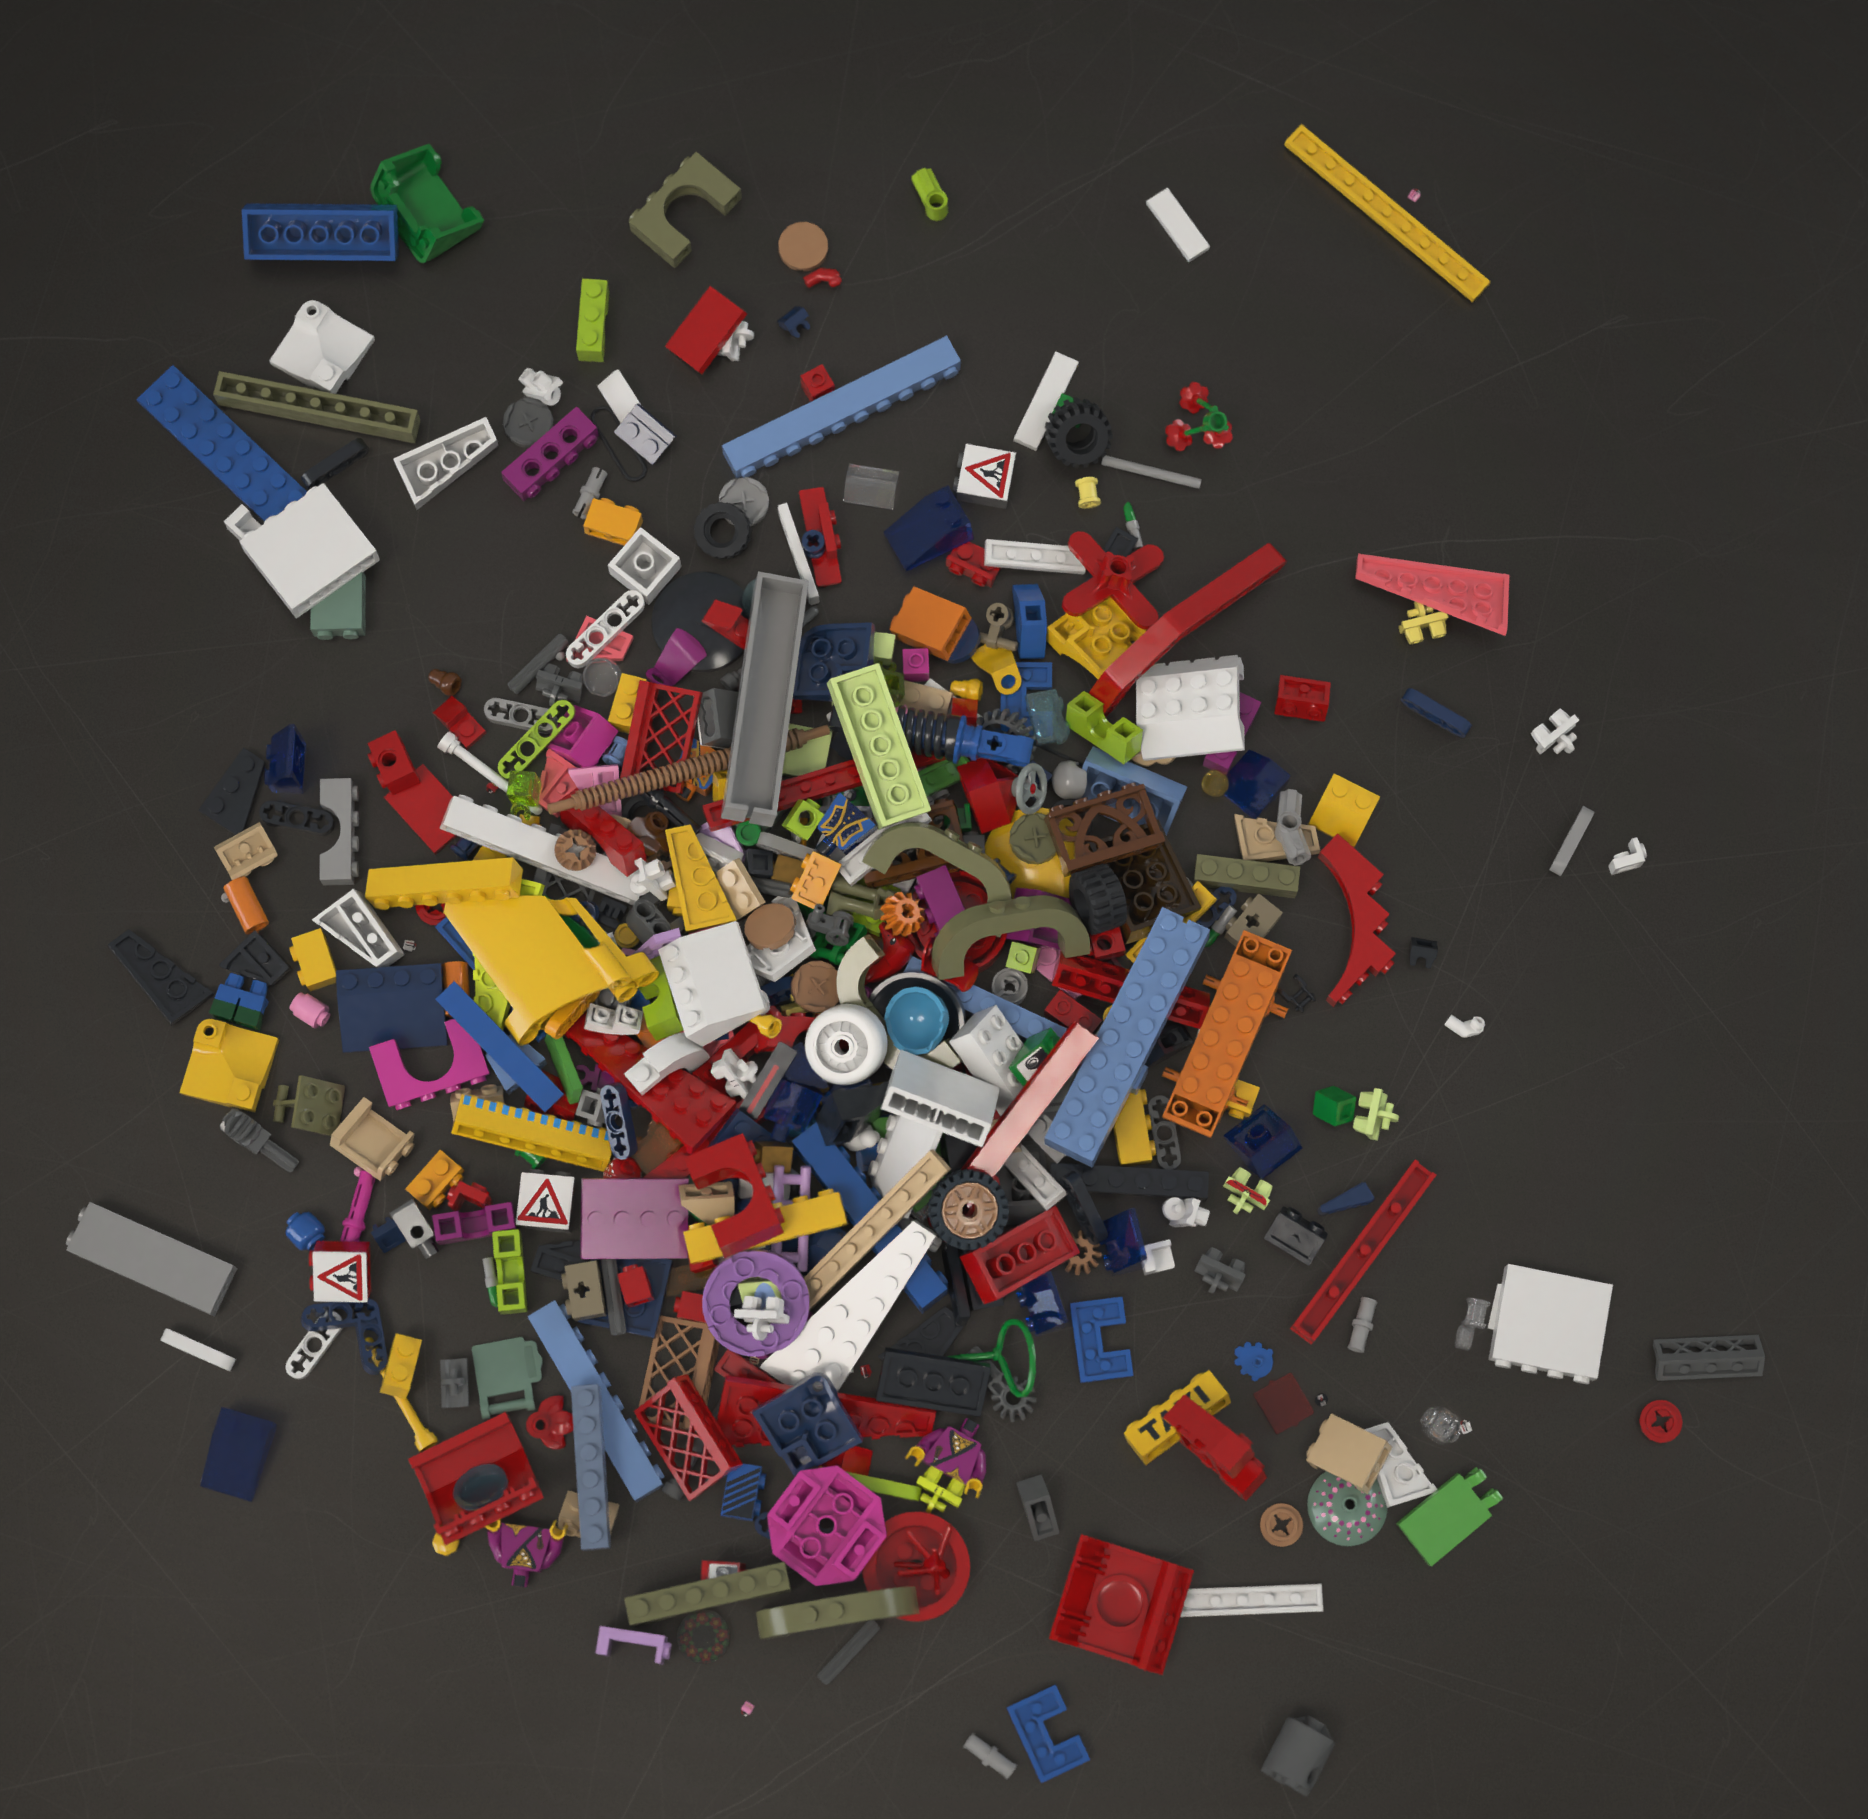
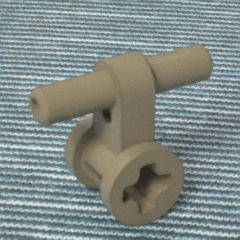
(994, 636)

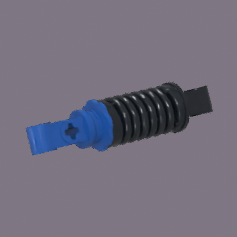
(954, 738)

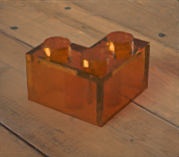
(655, 1147)

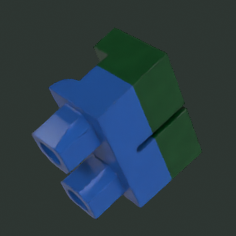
(240, 1006)

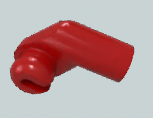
(823, 274)

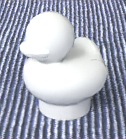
(865, 1139)

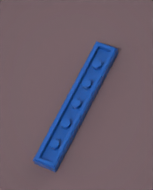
(499, 1046)

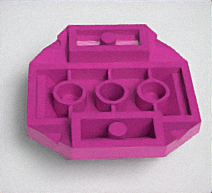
(856, 1520)

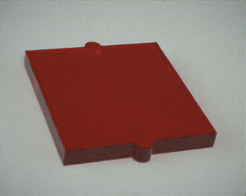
(1283, 1403)

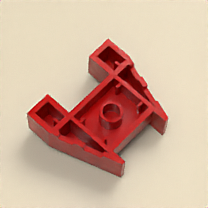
(1217, 1447)

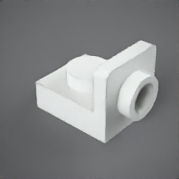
(1624, 862)

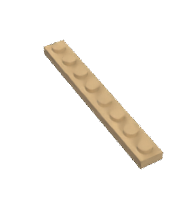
(875, 1225)

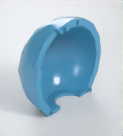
(916, 1020)

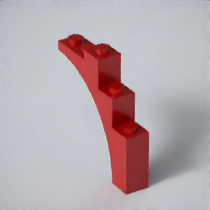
(1358, 879)

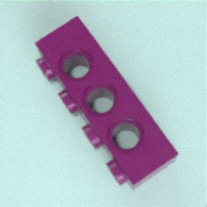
(574, 424)

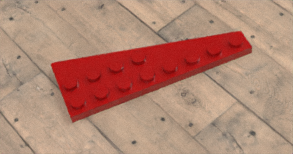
(678, 1101)
(869, 1416)

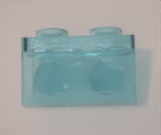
(1046, 717)

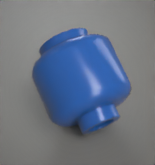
(304, 1230)

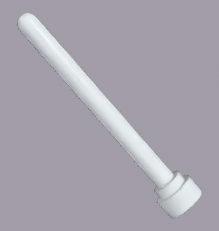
(451, 745)

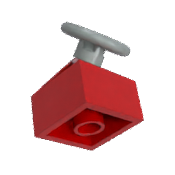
(996, 791)

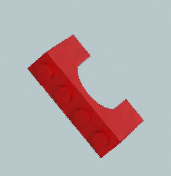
(759, 1219)

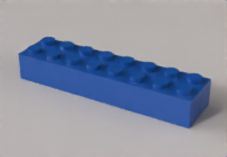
(833, 1171)

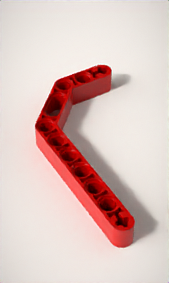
(1183, 620)

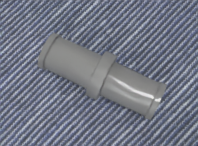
(589, 491)
(1362, 1324)
(989, 1755)

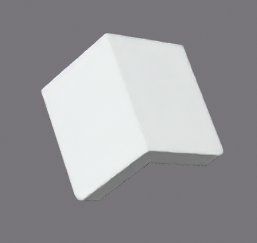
(241, 522)
(1159, 1257)

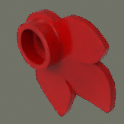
(555, 1422)

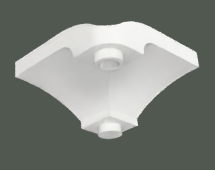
(321, 348)

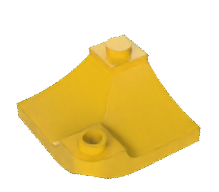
(1094, 637)
(229, 1065)

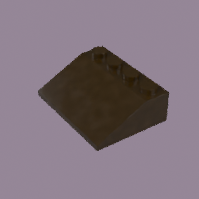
(1150, 883)

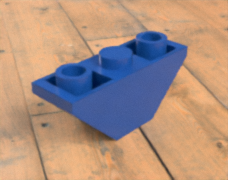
(1030, 621)

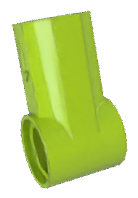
(930, 193)

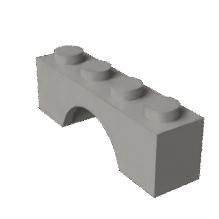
(338, 863)

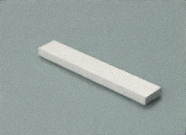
(1253, 1600)

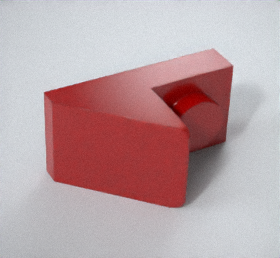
(728, 622)
(459, 722)

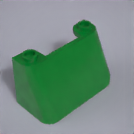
(426, 210)

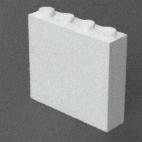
(309, 550)
(941, 1098)
(1550, 1323)

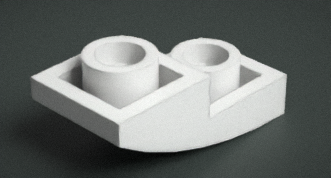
(619, 1021)

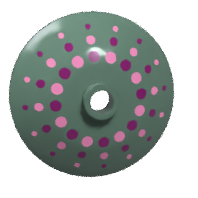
(1335, 1521)

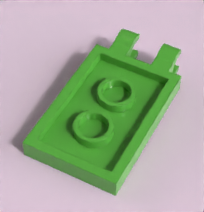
(1448, 1516)

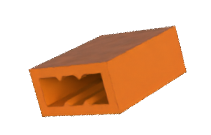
(930, 623)

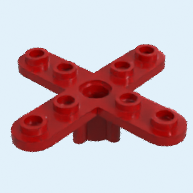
(1112, 578)

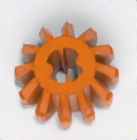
(899, 905)

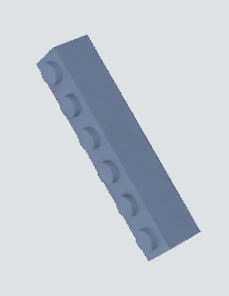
(591, 1467)

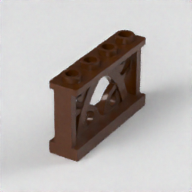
(1083, 857)
(911, 869)

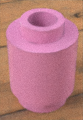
(310, 1010)

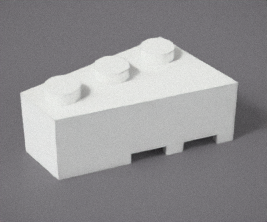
(361, 929)

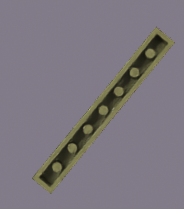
(317, 407)

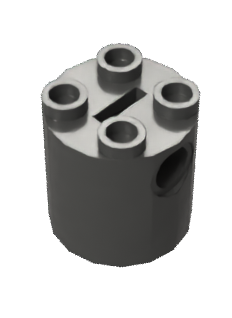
(1299, 1753)

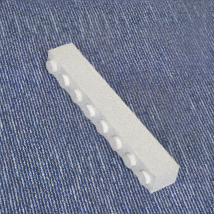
(531, 846)

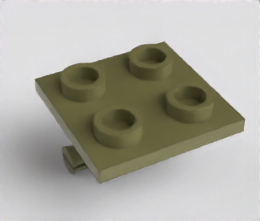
(315, 1106)

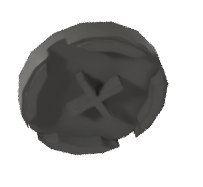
(527, 421)

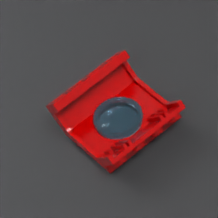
(476, 1478)

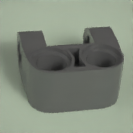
(651, 920)

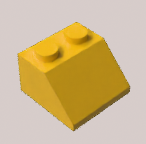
(1344, 810)

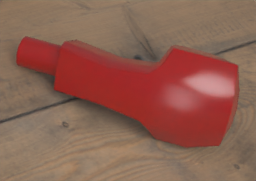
(897, 952)

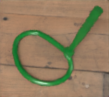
(996, 1355)

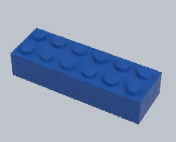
(320, 232)

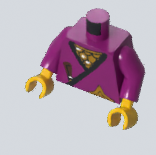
(954, 1454)
(525, 1548)

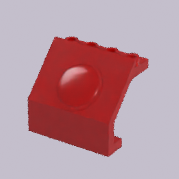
(1121, 1604)

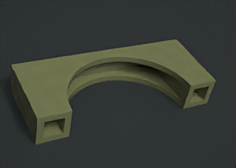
(703, 1594)

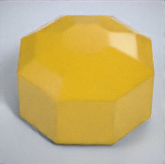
(442, 1549)

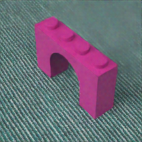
(401, 1087)

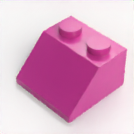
(583, 738)

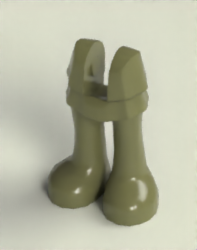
(838, 902)

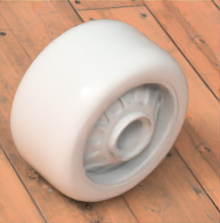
(862, 1032)

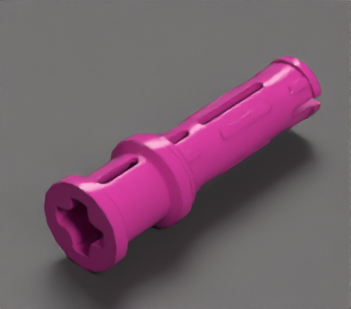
(355, 1222)

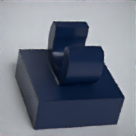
(793, 319)
(388, 1235)

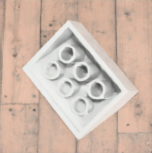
(712, 982)
(900, 1151)

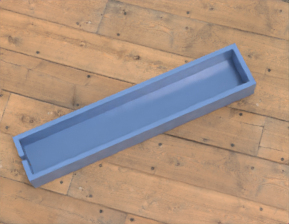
(1127, 1037)

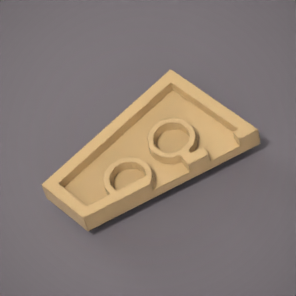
(1259, 842)

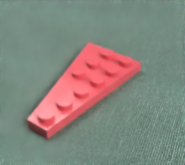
(1460, 592)

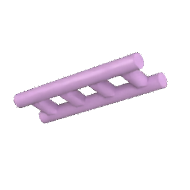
(804, 1180)

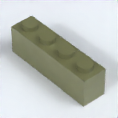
(1247, 876)

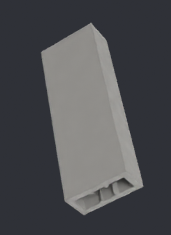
(151, 1258)

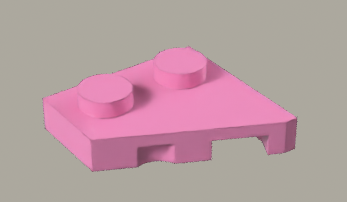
(590, 776)

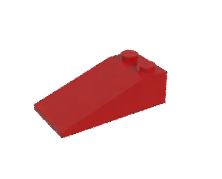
(1020, 1255)

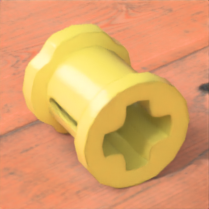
(1088, 492)

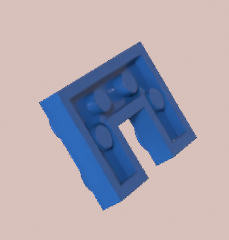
(1033, 677)
(1086, 1322)
(1044, 1756)

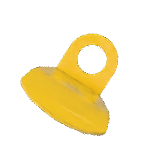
(998, 664)

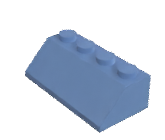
(1109, 774)

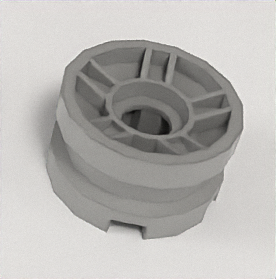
(1014, 977)

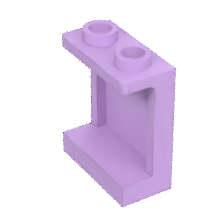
(608, 1634)

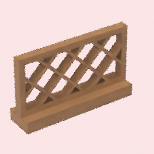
(702, 1370)

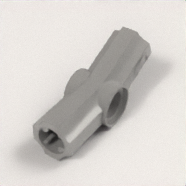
(1291, 838)

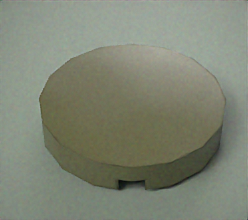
(1031, 839)

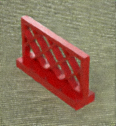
(641, 726)
(700, 1420)

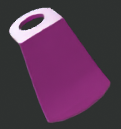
(677, 658)

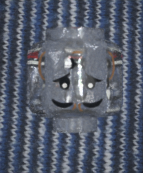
(1440, 1425)

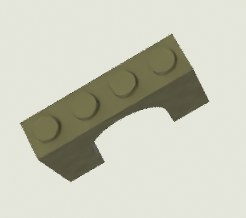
(693, 178)

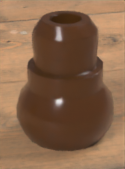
(447, 682)

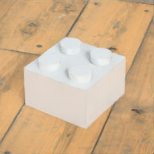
(644, 565)

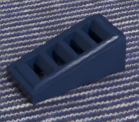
(1355, 1197)

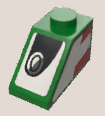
(1032, 1054)

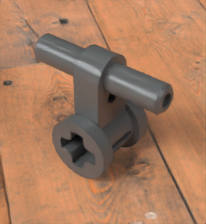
(830, 925)

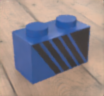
(742, 1493)

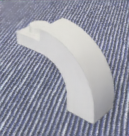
(664, 1058)

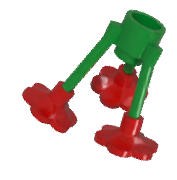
(1214, 425)

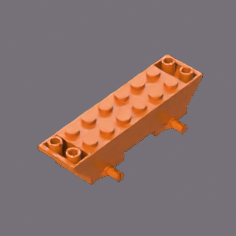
(1227, 1034)

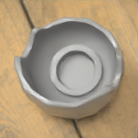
(1069, 780)

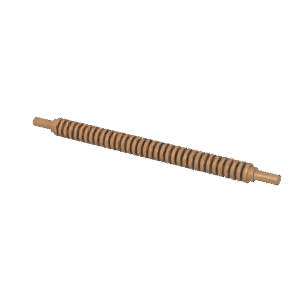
(668, 775)

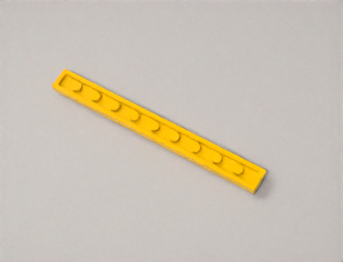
(1387, 213)

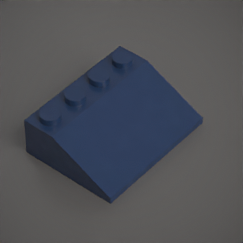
(391, 1005)

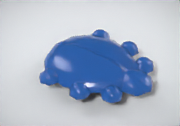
(1254, 1360)

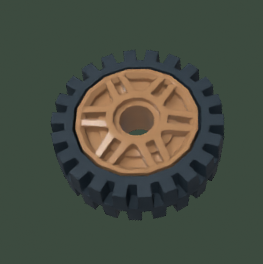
(947, 1205)

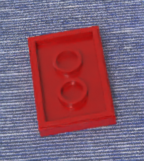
(706, 330)
(424, 809)

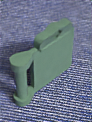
(505, 1369)

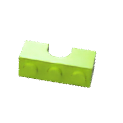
(592, 320)
(1088, 720)
(662, 1014)
(510, 1272)

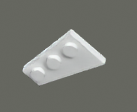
(1400, 1475)

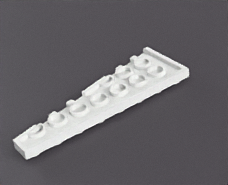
(848, 1321)

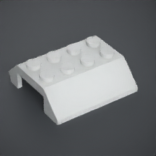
(1190, 708)

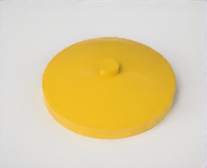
(1044, 876)

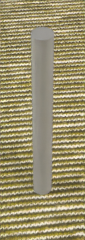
(1151, 471)

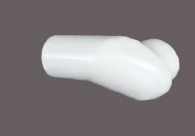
(1467, 1028)

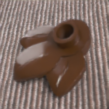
(651, 832)

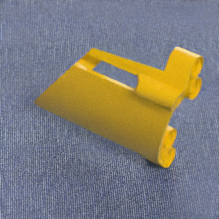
(541, 960)

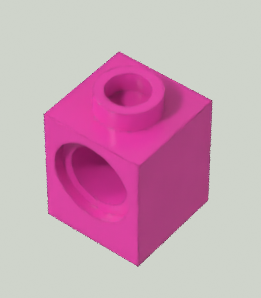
(915, 664)

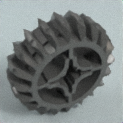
(1016, 728)

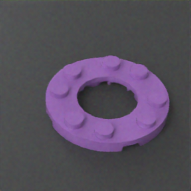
(738, 1268)

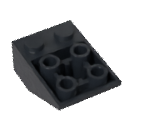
(850, 1112)

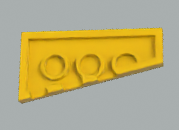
(697, 886)

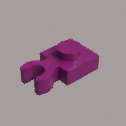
(596, 1078)

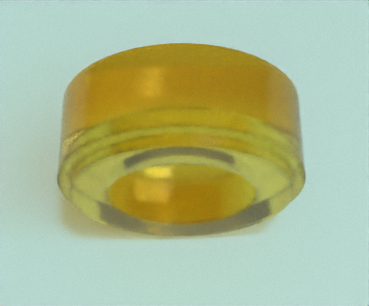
(1215, 783)

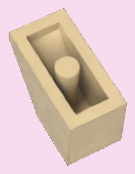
(708, 1202)

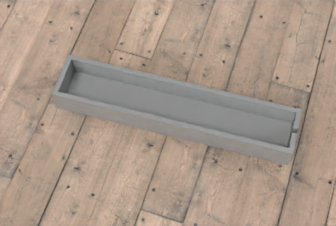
(765, 699)

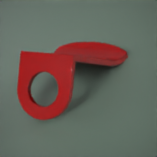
(964, 982)

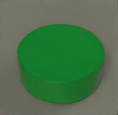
(748, 833)

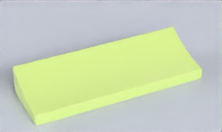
(878, 746)

